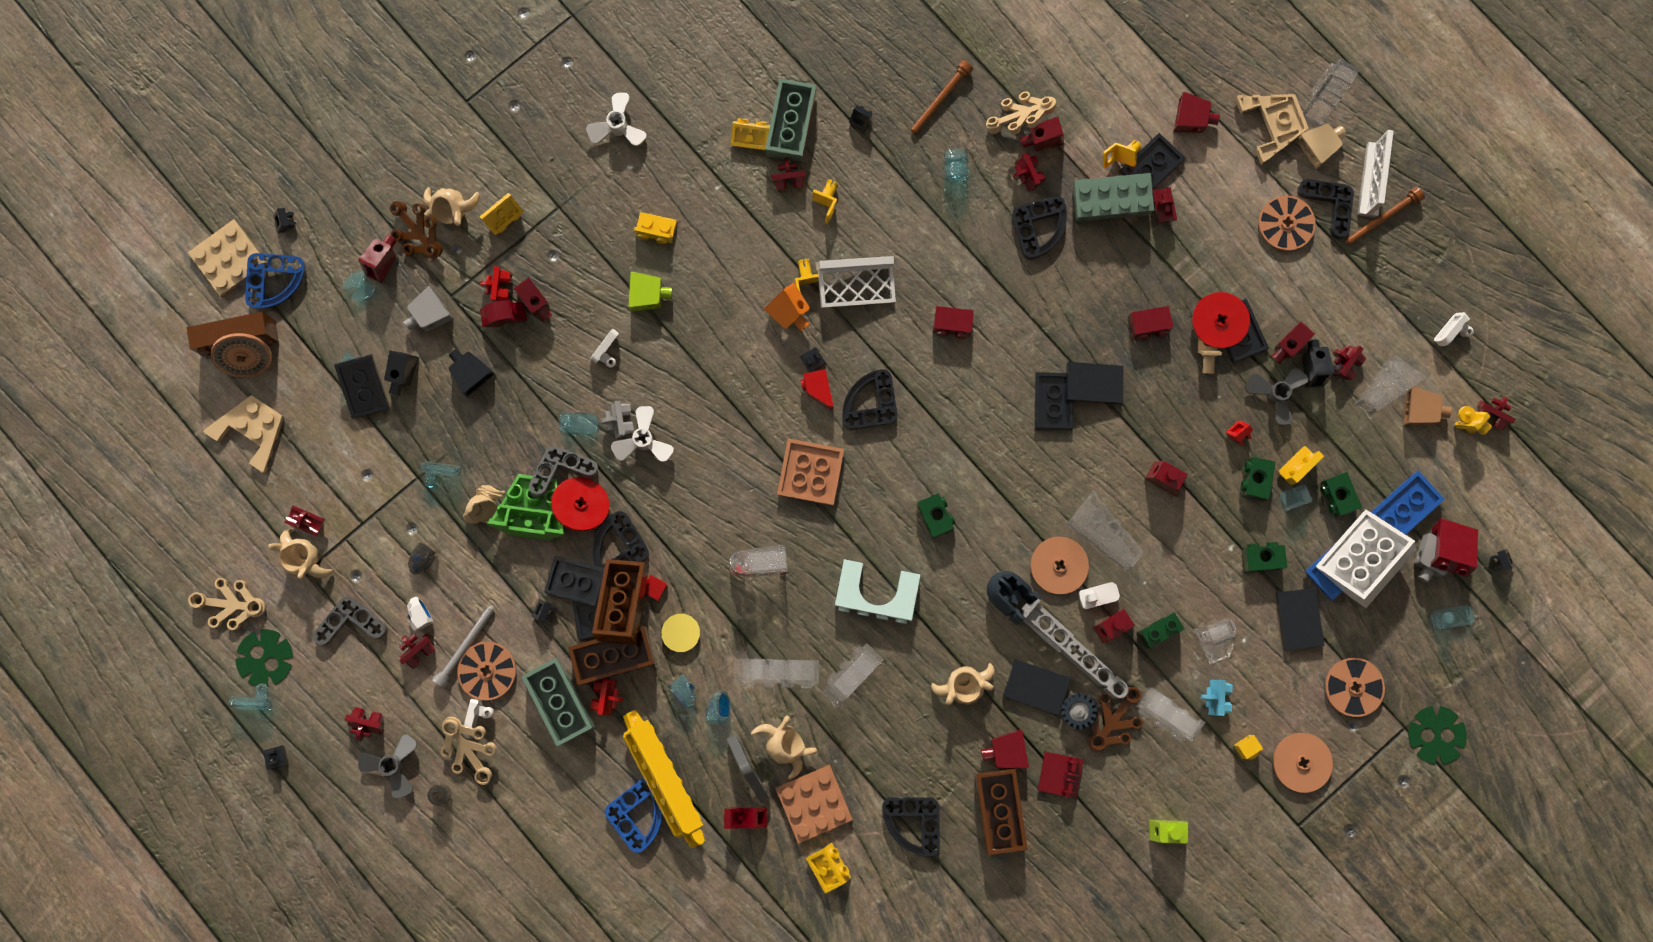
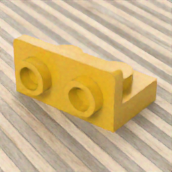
(749, 134)
(502, 214)
(655, 228)
(1300, 465)
(828, 868)

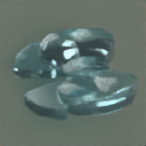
(364, 289)

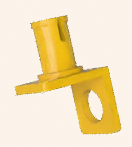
(1122, 154)
(826, 198)
(806, 274)

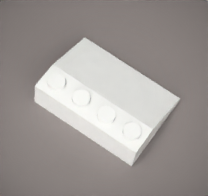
(1366, 558)

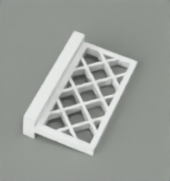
(1375, 175)
(860, 265)

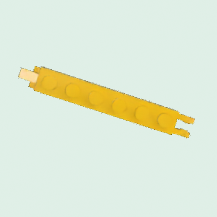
(662, 780)

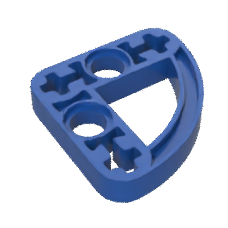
(261, 271)
(624, 808)

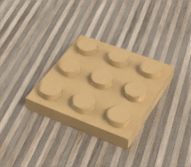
(225, 257)

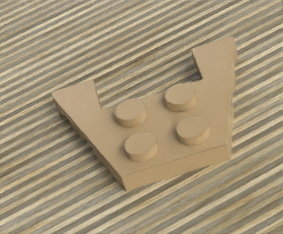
(1282, 118)
(255, 422)

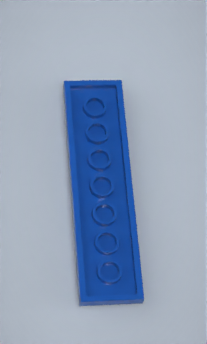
(1401, 510)

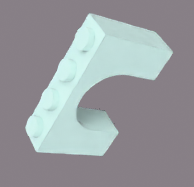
(850, 597)

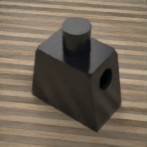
(1317, 364)
(400, 370)
(468, 371)

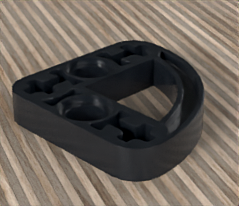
(1030, 217)
(883, 406)
(631, 546)
(925, 817)

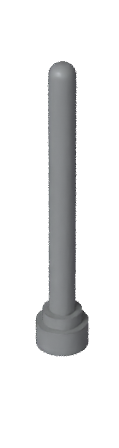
(443, 677)

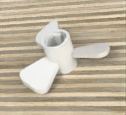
(599, 131)
(624, 448)

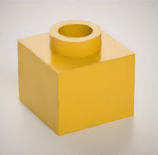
(1248, 747)

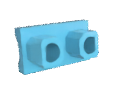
(1216, 697)

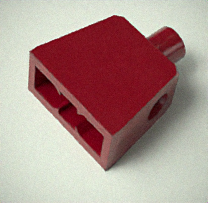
(1194, 114)
(1044, 135)
(378, 258)
(528, 293)
(1297, 337)
(1166, 477)
(1113, 626)
(1007, 751)

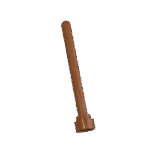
(964, 69)
(1415, 196)

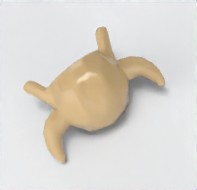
(448, 205)
(298, 556)
(965, 685)
(785, 745)

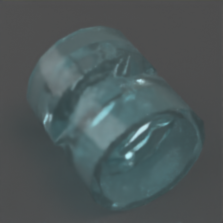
(956, 165)

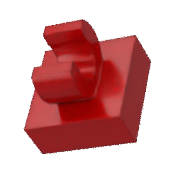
(1239, 432)

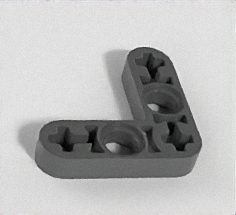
(554, 464)
(345, 615)
(746, 768)

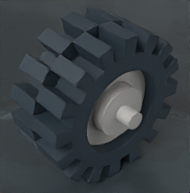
(1080, 711)

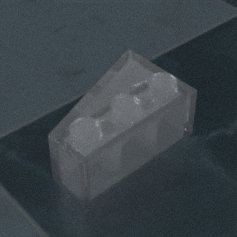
(1169, 715)

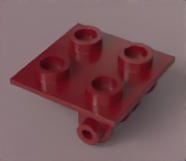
(1060, 774)

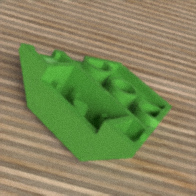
(525, 515)

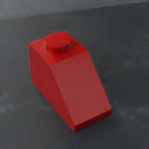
(818, 388)

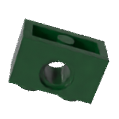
(1265, 470)
(1344, 485)
(936, 527)
(1276, 557)
(1160, 630)

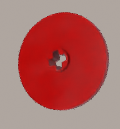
(1218, 334)
(566, 499)

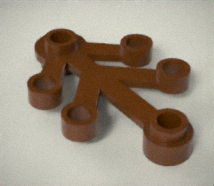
(418, 230)
(1112, 722)

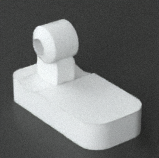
(1452, 328)
(600, 355)
(1098, 595)
(475, 710)

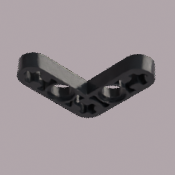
(1338, 202)

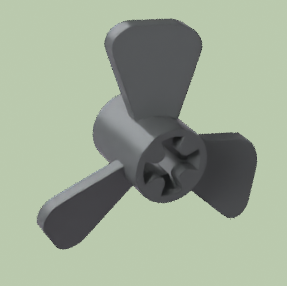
(1259, 385)
(399, 783)

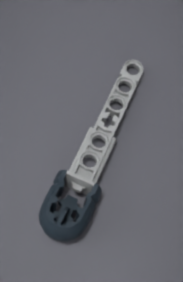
(1004, 584)

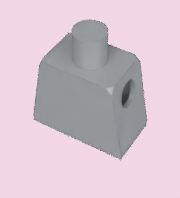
(427, 311)
(1424, 556)

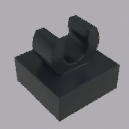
(860, 117)
(281, 220)
(812, 360)
(1504, 559)
(542, 609)
(275, 757)

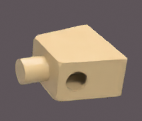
(1321, 143)

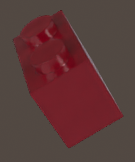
(953, 322)
(1150, 322)

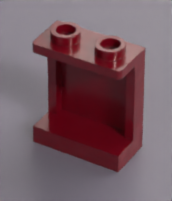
(1455, 547)

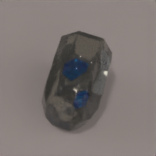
(421, 558)

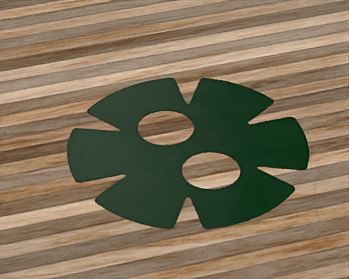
(257, 666)
(1431, 749)

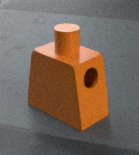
(789, 308)

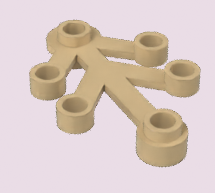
(1022, 113)
(230, 605)
(466, 747)

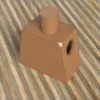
(1424, 408)

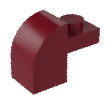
(502, 312)
(745, 817)

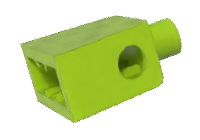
(647, 292)
(1168, 831)

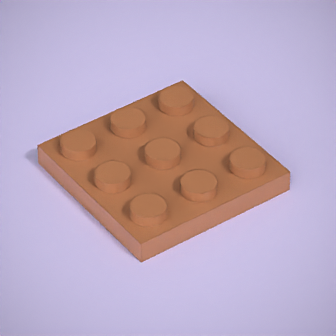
(810, 472)
(814, 803)

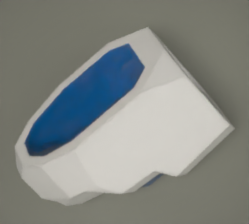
(418, 614)

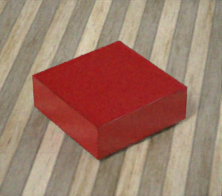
(655, 587)

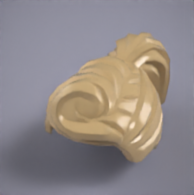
(482, 506)

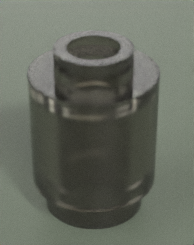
(445, 794)

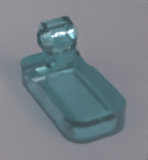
(578, 423)
(436, 468)
(1452, 617)
(259, 703)

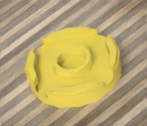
(680, 633)

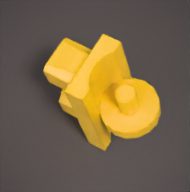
(1473, 421)

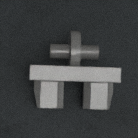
(620, 428)

